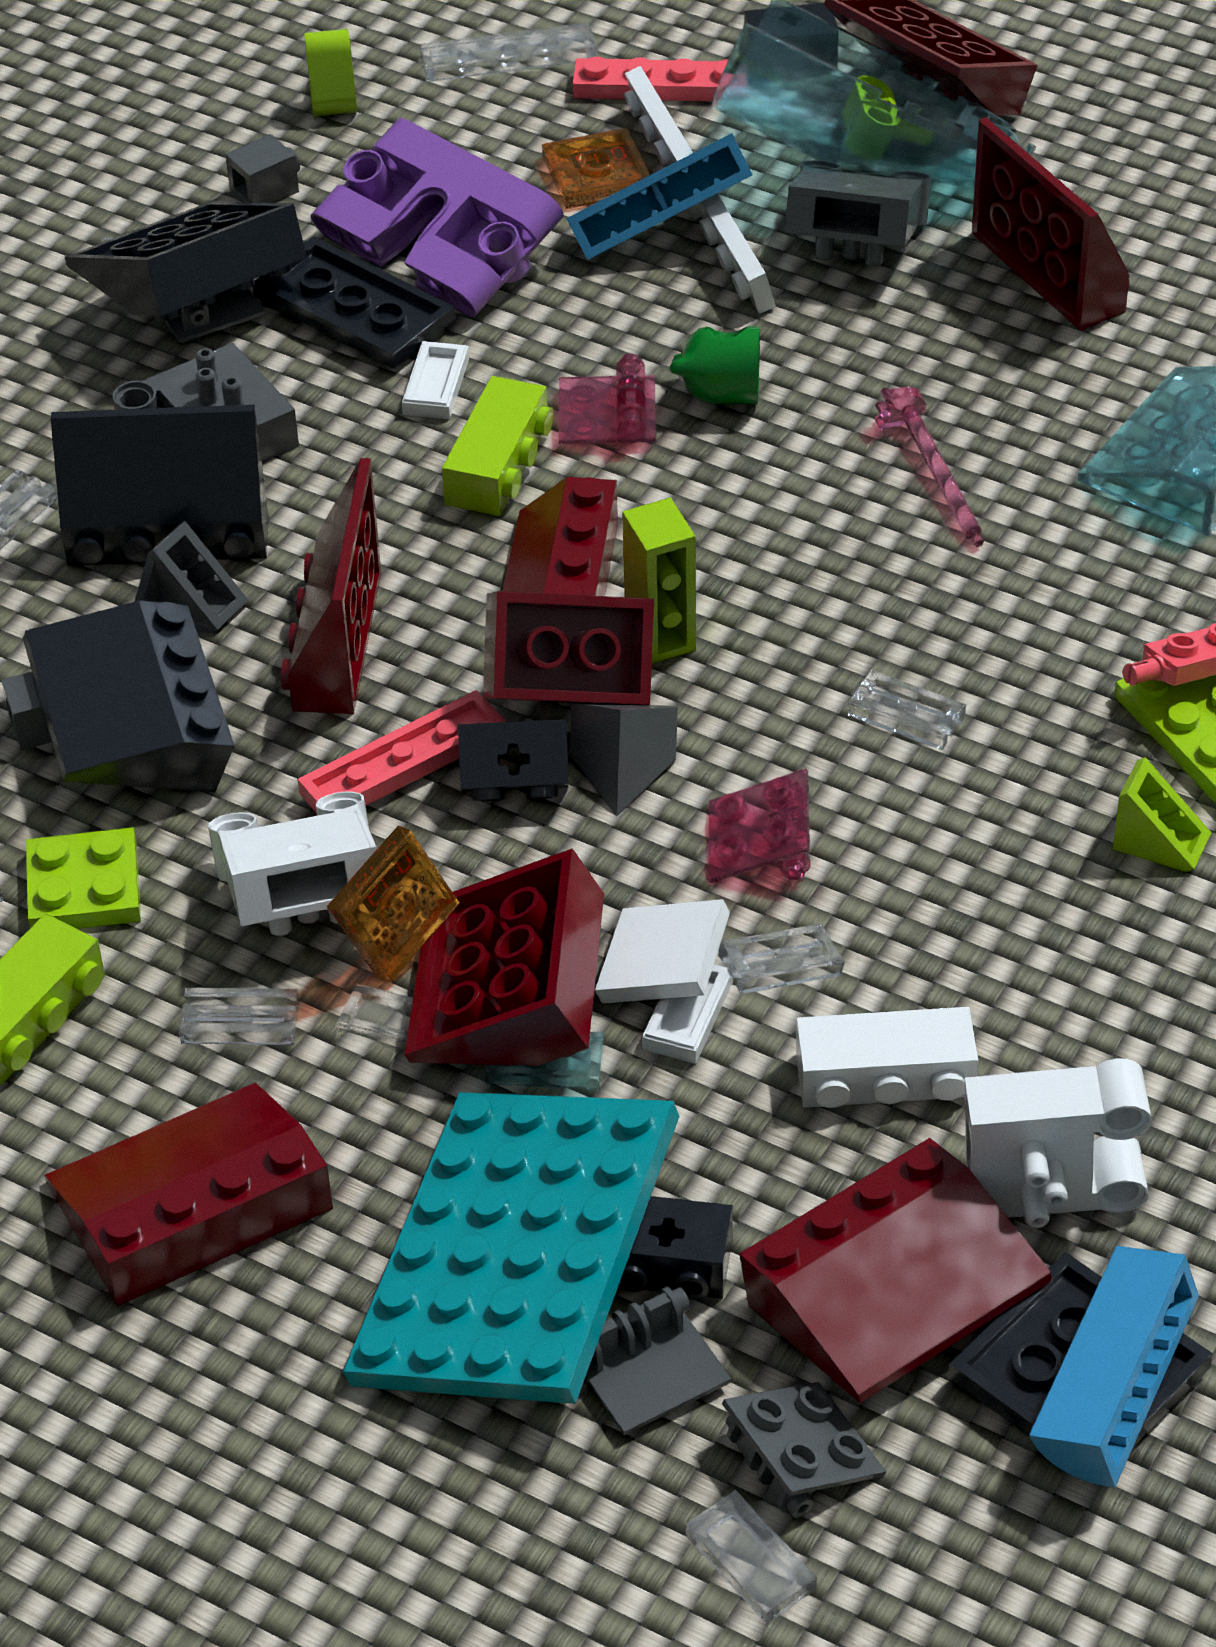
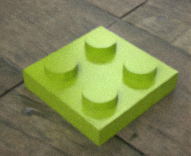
(84, 878)

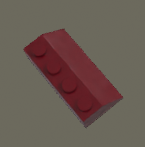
(565, 539)

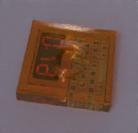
(593, 166)
(393, 904)

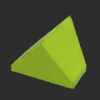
(1157, 821)

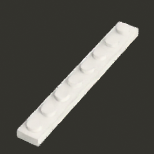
(716, 221)

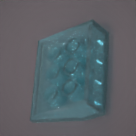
(1166, 452)

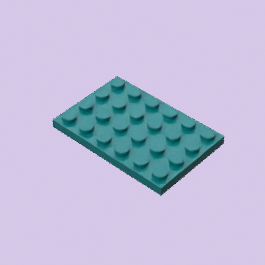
(514, 1247)

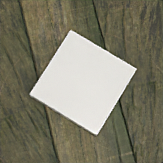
(662, 951)

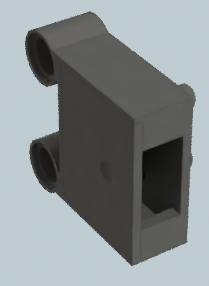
(856, 209)
(218, 380)

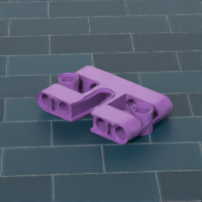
(472, 215)

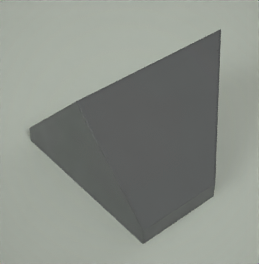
(188, 574)
(622, 747)

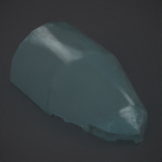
(803, 89)

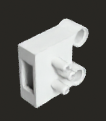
(293, 863)
(1037, 1144)

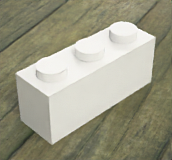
(885, 1057)

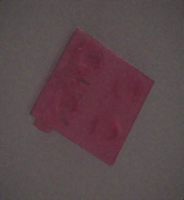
(609, 406)
(761, 828)

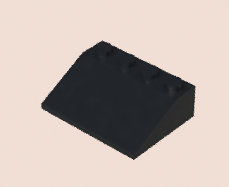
(193, 256)
(144, 471)
(131, 698)

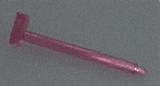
(906, 407)

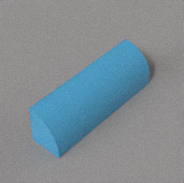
(659, 196)
(1116, 1364)

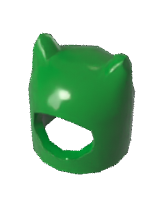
(721, 366)

